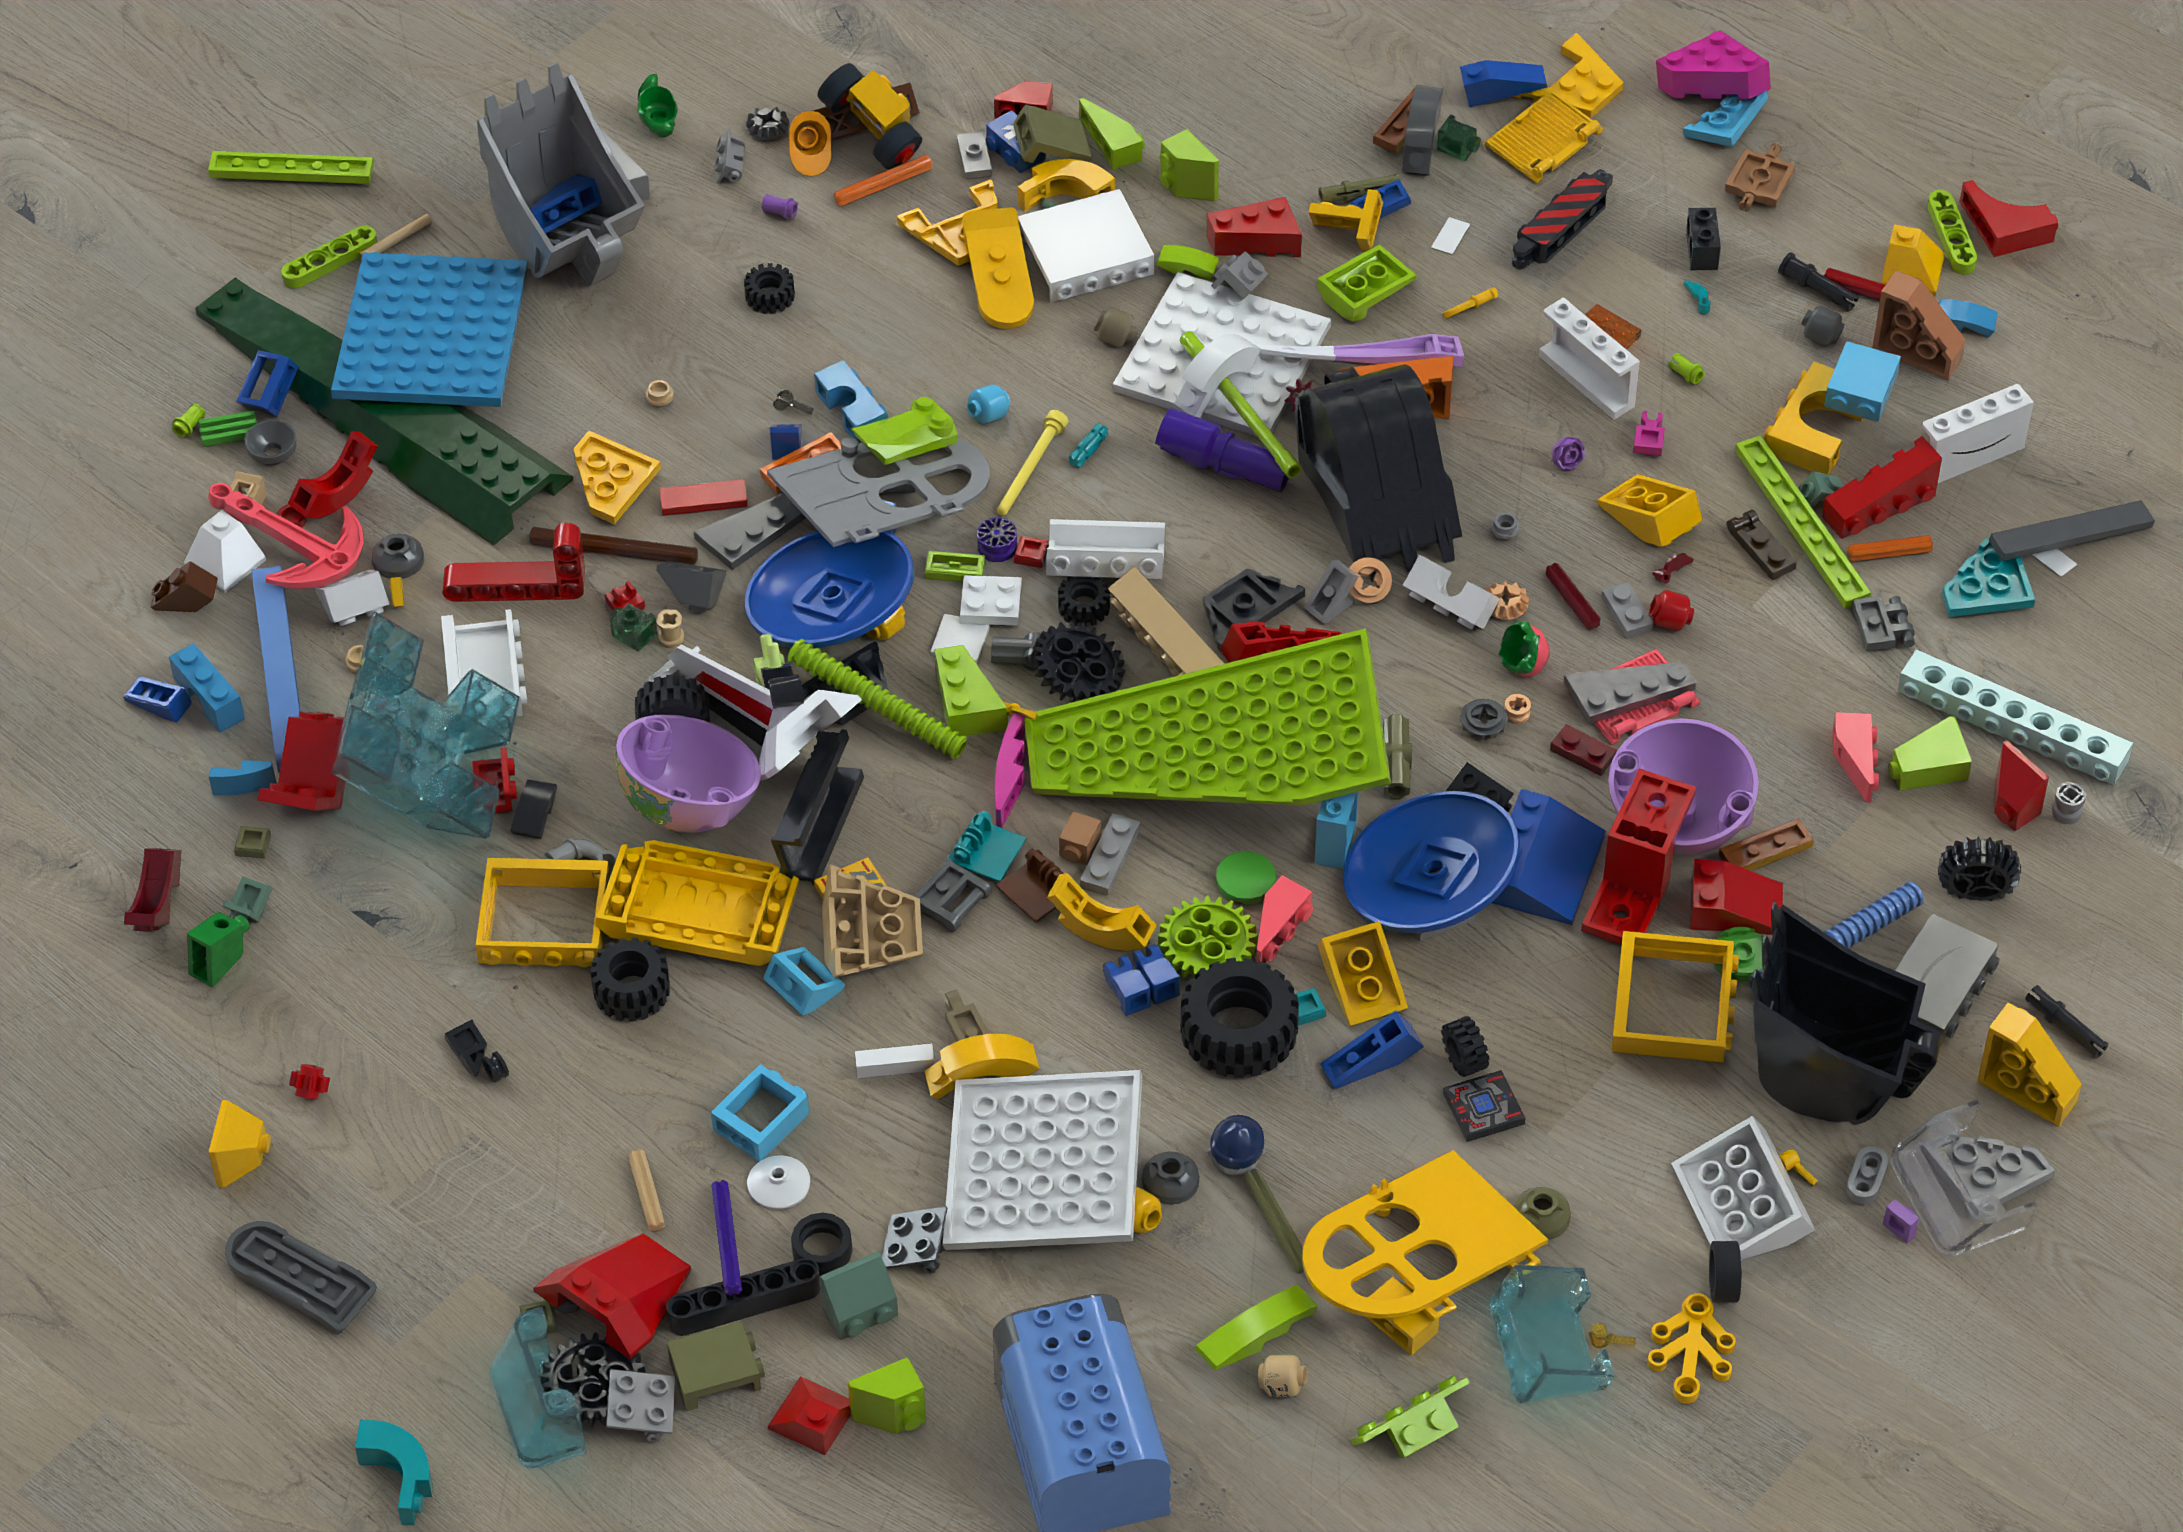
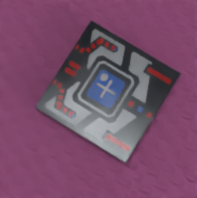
(1484, 1105)

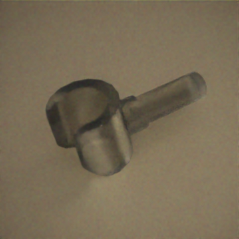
(789, 400)

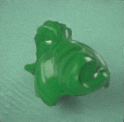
(656, 107)

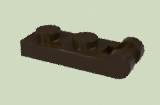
(1761, 545)

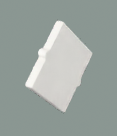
(954, 634)

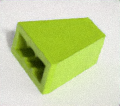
(1932, 757)

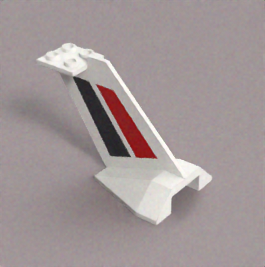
(748, 712)

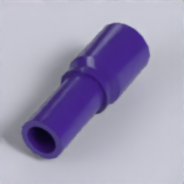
(1205, 446)

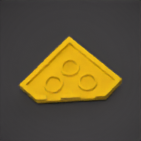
(612, 475)

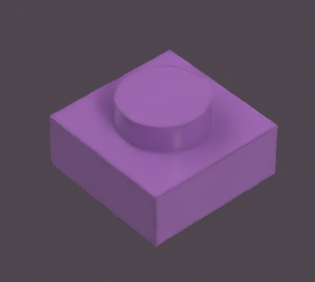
(1901, 1220)

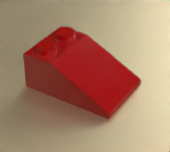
(1731, 897)

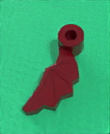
(1673, 563)

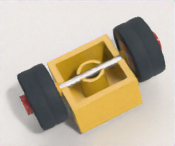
(877, 108)

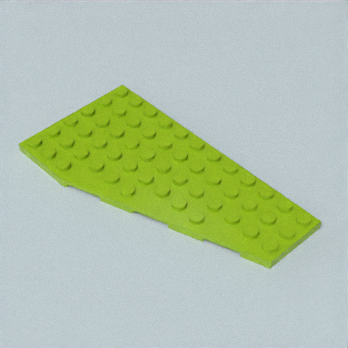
(1245, 731)

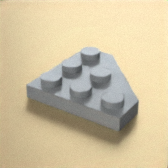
(1997, 1169)

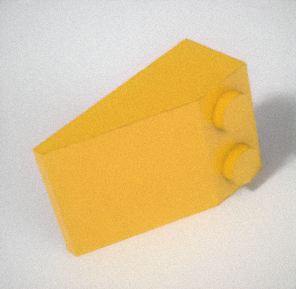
(1653, 509)
(1362, 973)

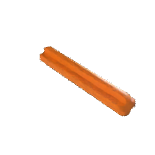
(883, 180)

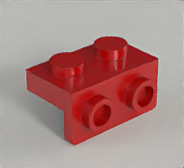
(498, 774)

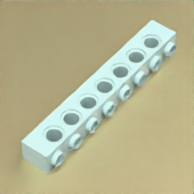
(2015, 717)

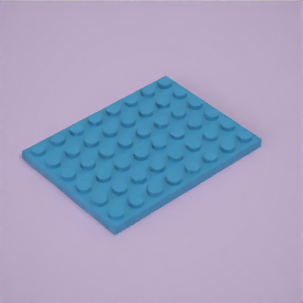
(430, 329)

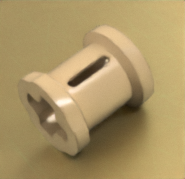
(670, 632)

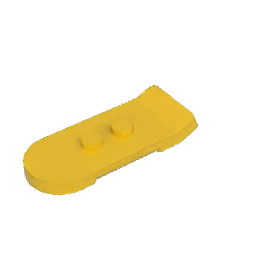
(998, 266)

